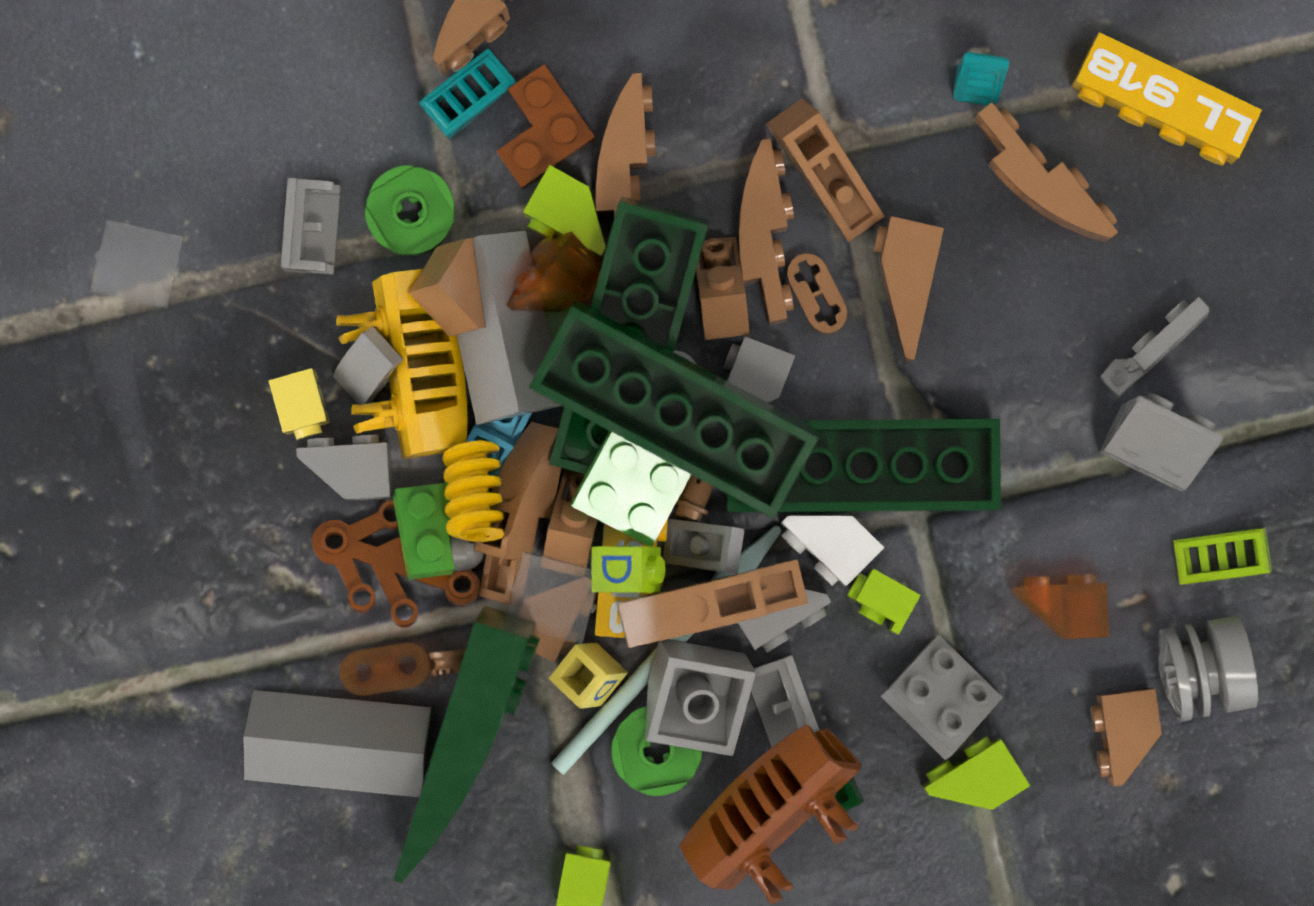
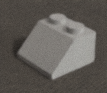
(697, 696)

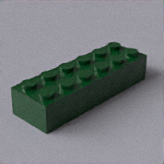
(674, 409)
(897, 468)

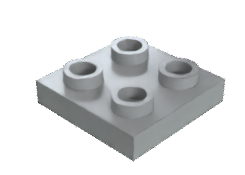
(941, 697)

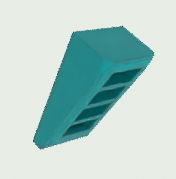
(980, 78)
(444, 91)

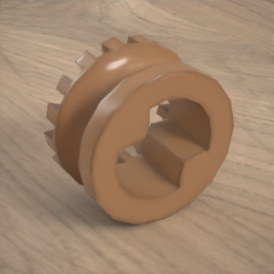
(447, 660)

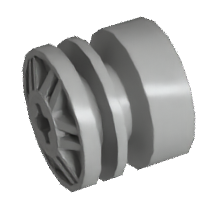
(1207, 668)

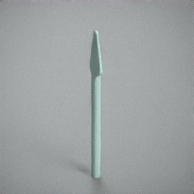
(638, 680)

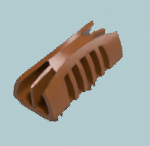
(769, 805)

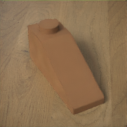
(825, 168)
(907, 272)

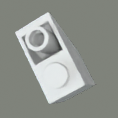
(835, 542)

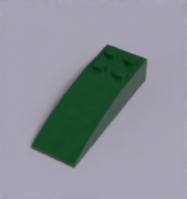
(642, 288)
(481, 698)

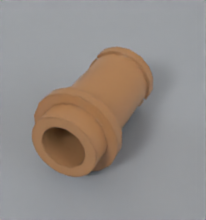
(693, 500)

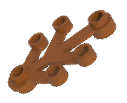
(385, 561)

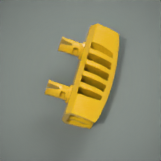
(427, 385)

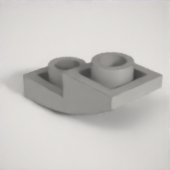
(367, 366)

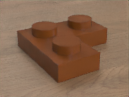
(555, 129)

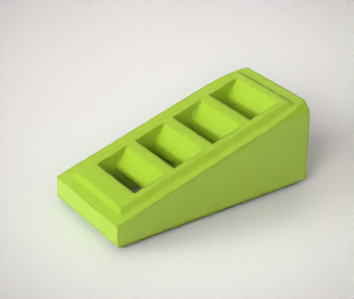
(1261, 550)

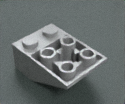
(1160, 441)

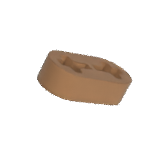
(826, 288)

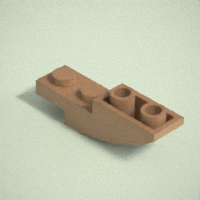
(465, 29)
(624, 147)
(1054, 194)
(761, 214)
(527, 495)
(712, 603)

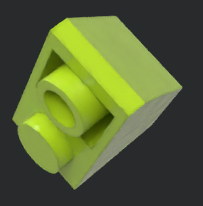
(565, 206)
(981, 779)

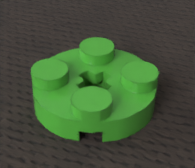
(385, 204)
(642, 771)

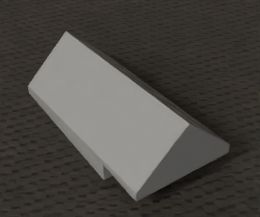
(512, 345)
(336, 743)

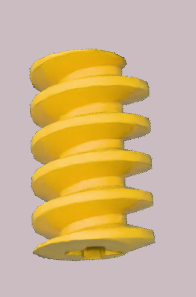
(470, 493)

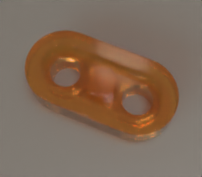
(385, 669)

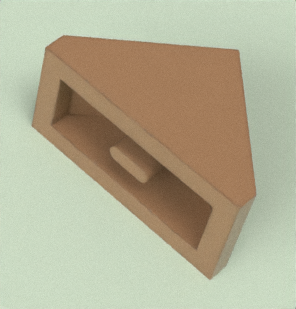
(451, 288)

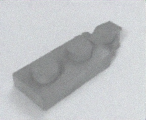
(1152, 347)

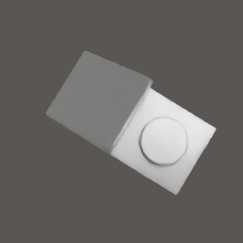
(703, 546)

